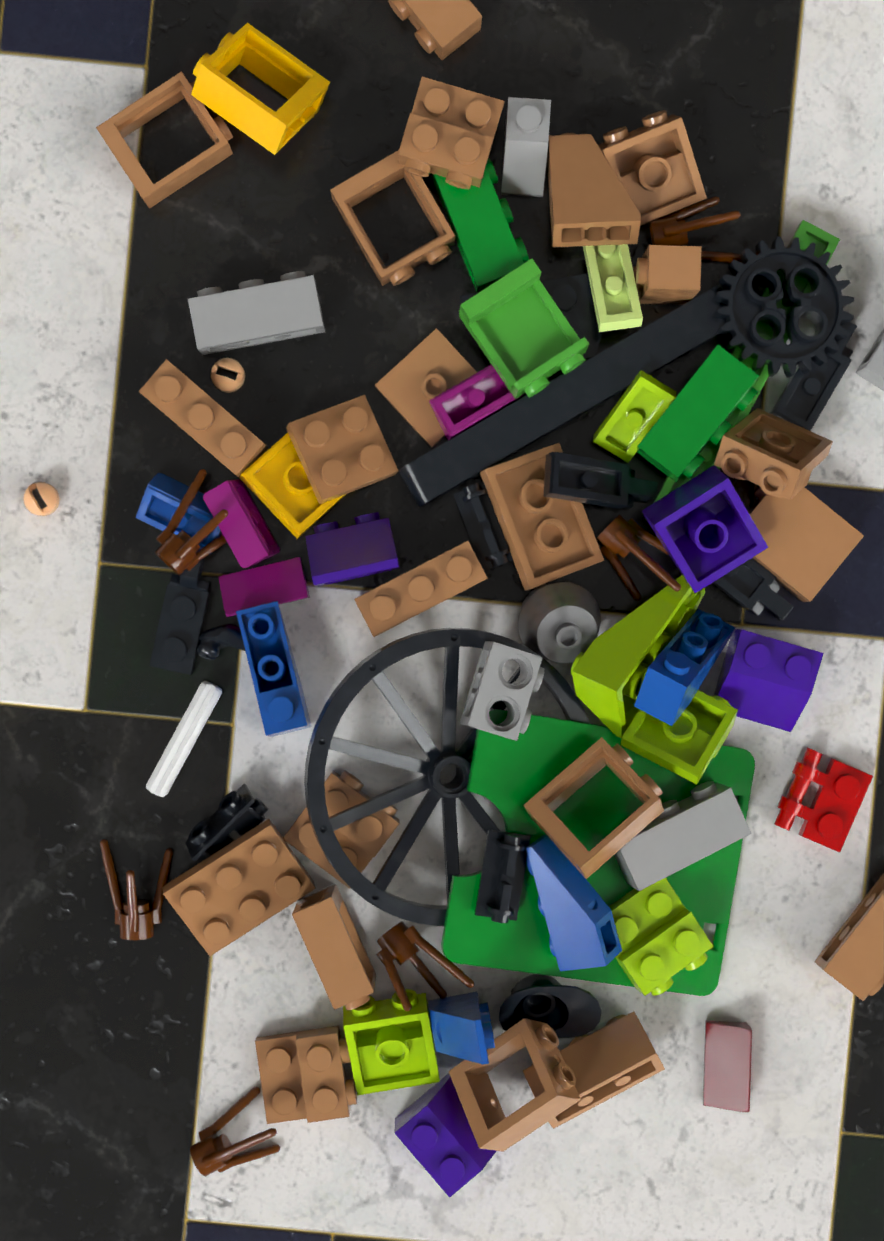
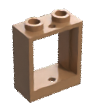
(146, 109)
(371, 182)
(574, 777)
(335, 948)
(480, 1101)

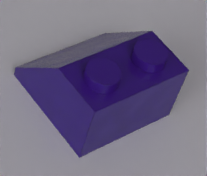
(705, 528)
(351, 551)
(767, 678)
(442, 1138)

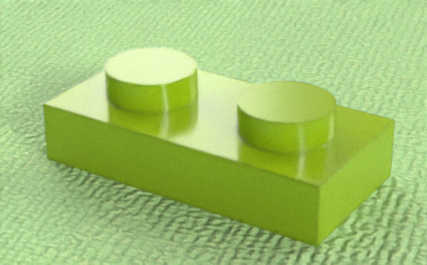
(634, 416)

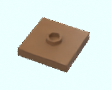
(421, 377)

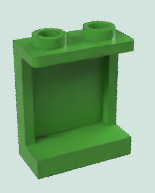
(523, 331)

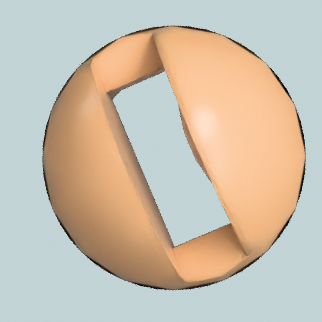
(224, 383)
(48, 494)

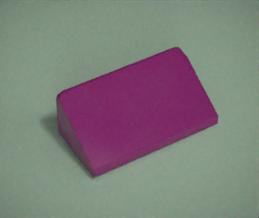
(471, 402)
(244, 525)
(263, 585)

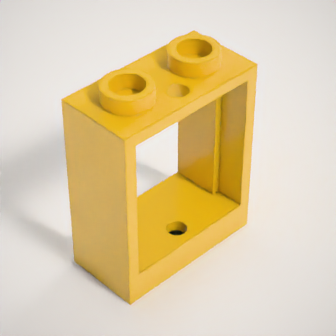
(273, 66)

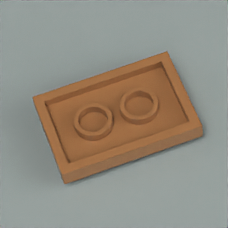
(542, 533)
(238, 887)

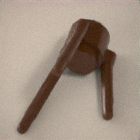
(673, 230)
(622, 539)
(181, 550)
(135, 916)
(400, 945)
(218, 1153)

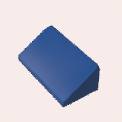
(162, 500)

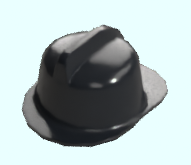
(543, 999)

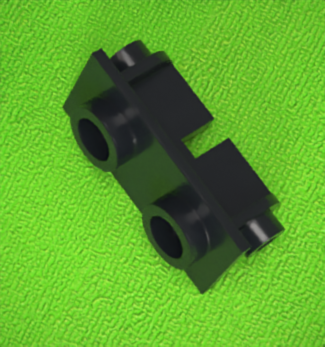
(483, 526)
(235, 812)
(502, 876)

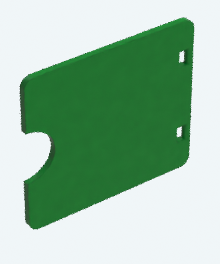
(515, 772)

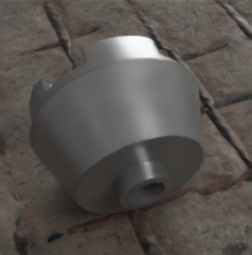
(559, 621)

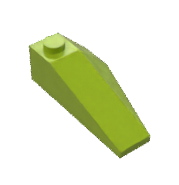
(618, 659)

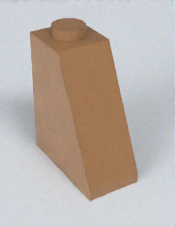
(587, 196)

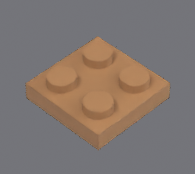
(342, 449)

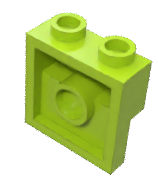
(691, 740)
(657, 937)
(391, 1045)

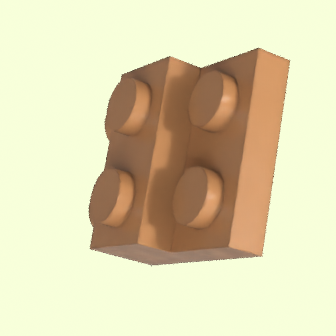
(450, 133)
(655, 165)
(771, 453)
(358, 839)
(305, 1075)

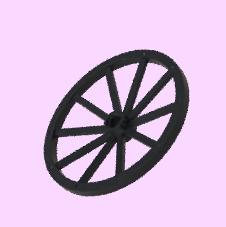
(323, 740)

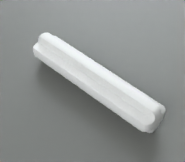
(184, 738)

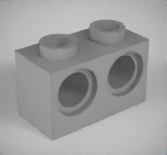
(490, 687)

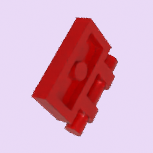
(834, 804)

